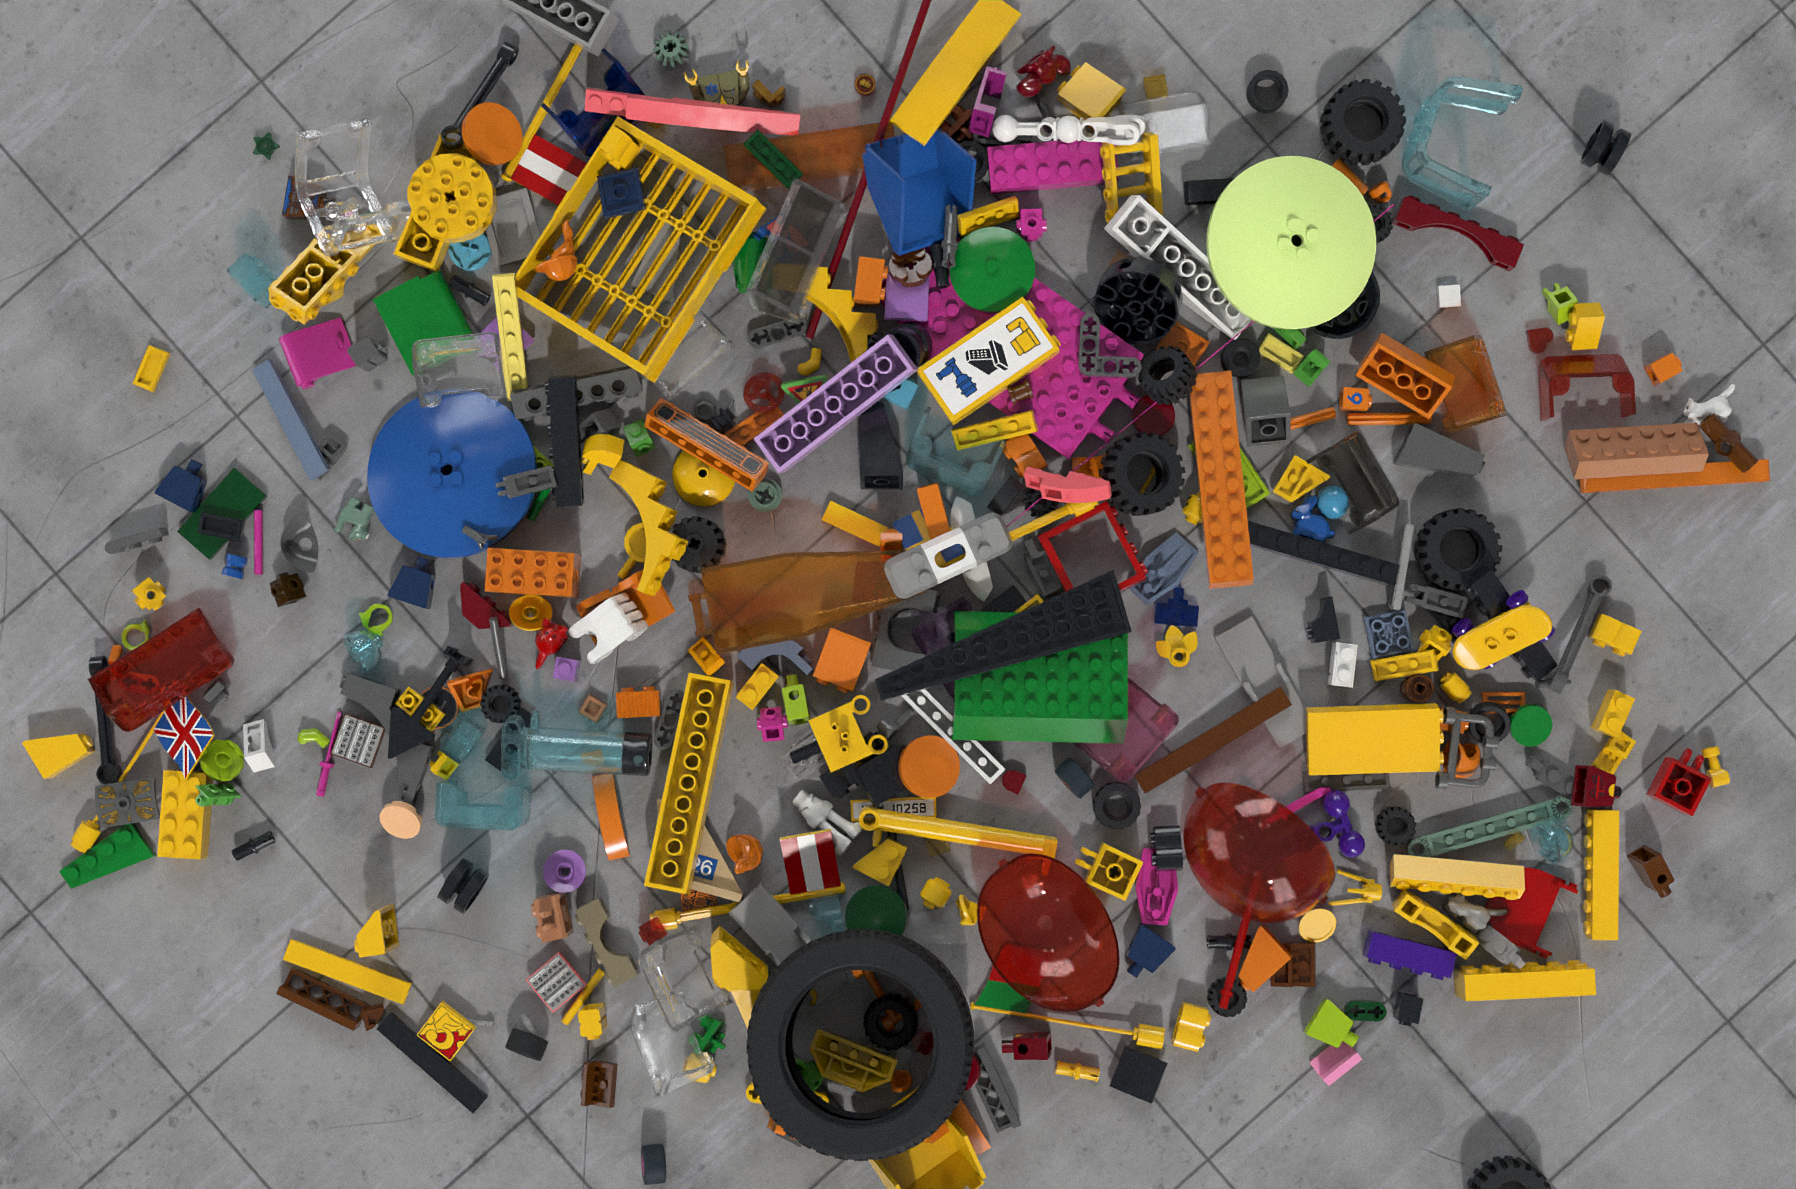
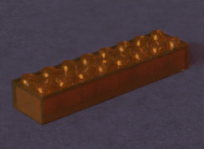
(815, 154)

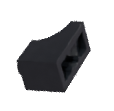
(1325, 624)

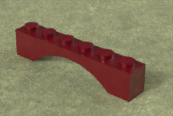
(1498, 249)

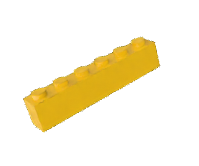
(1601, 874)
(1457, 876)

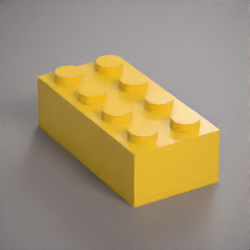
(183, 823)

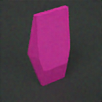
(1155, 891)

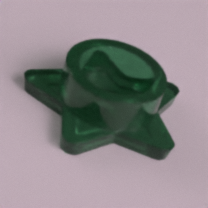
(269, 150)

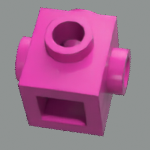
(1032, 217)
(772, 723)

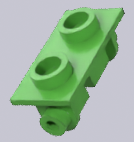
(216, 794)

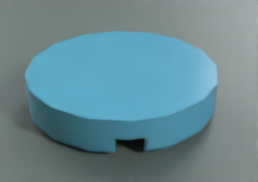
(471, 254)

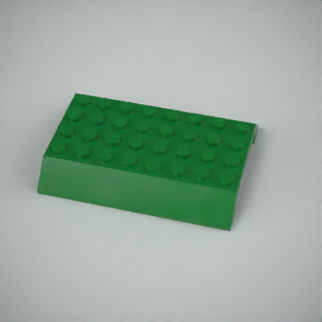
(1048, 699)

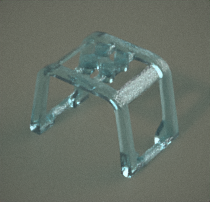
(1422, 129)

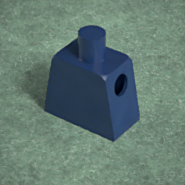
(183, 486)
(414, 584)
(1147, 950)

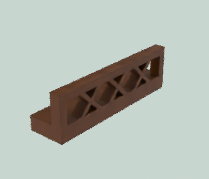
(318, 1006)

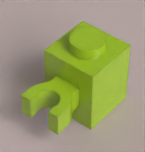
(1559, 303)

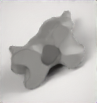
(1473, 916)

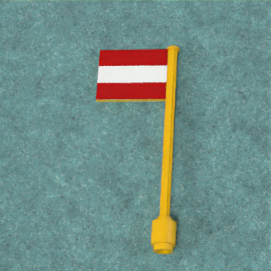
(541, 164)
(809, 870)

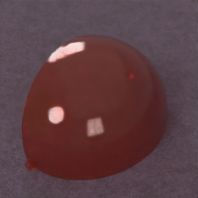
(1255, 854)
(1048, 933)

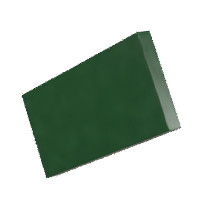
(232, 498)

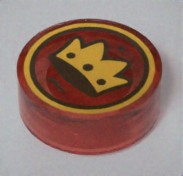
(864, 84)

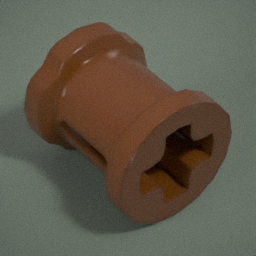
(1020, 392)

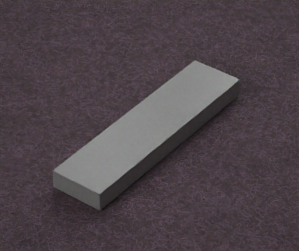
(1402, 559)

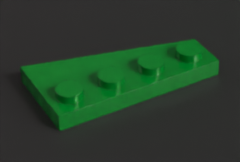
(112, 854)

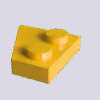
(1298, 479)

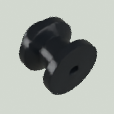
(726, 417)
(875, 743)

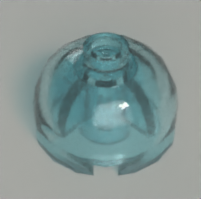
(363, 649)
(1554, 839)

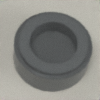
(704, 410)

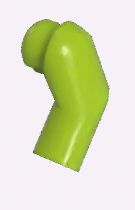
(313, 734)

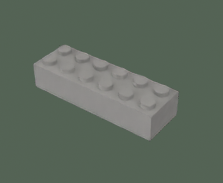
(575, 20)

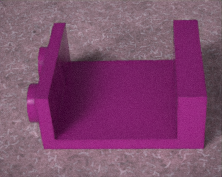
(983, 114)

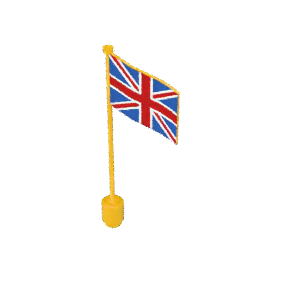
(182, 734)

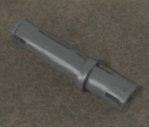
(949, 243)

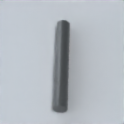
(498, 648)

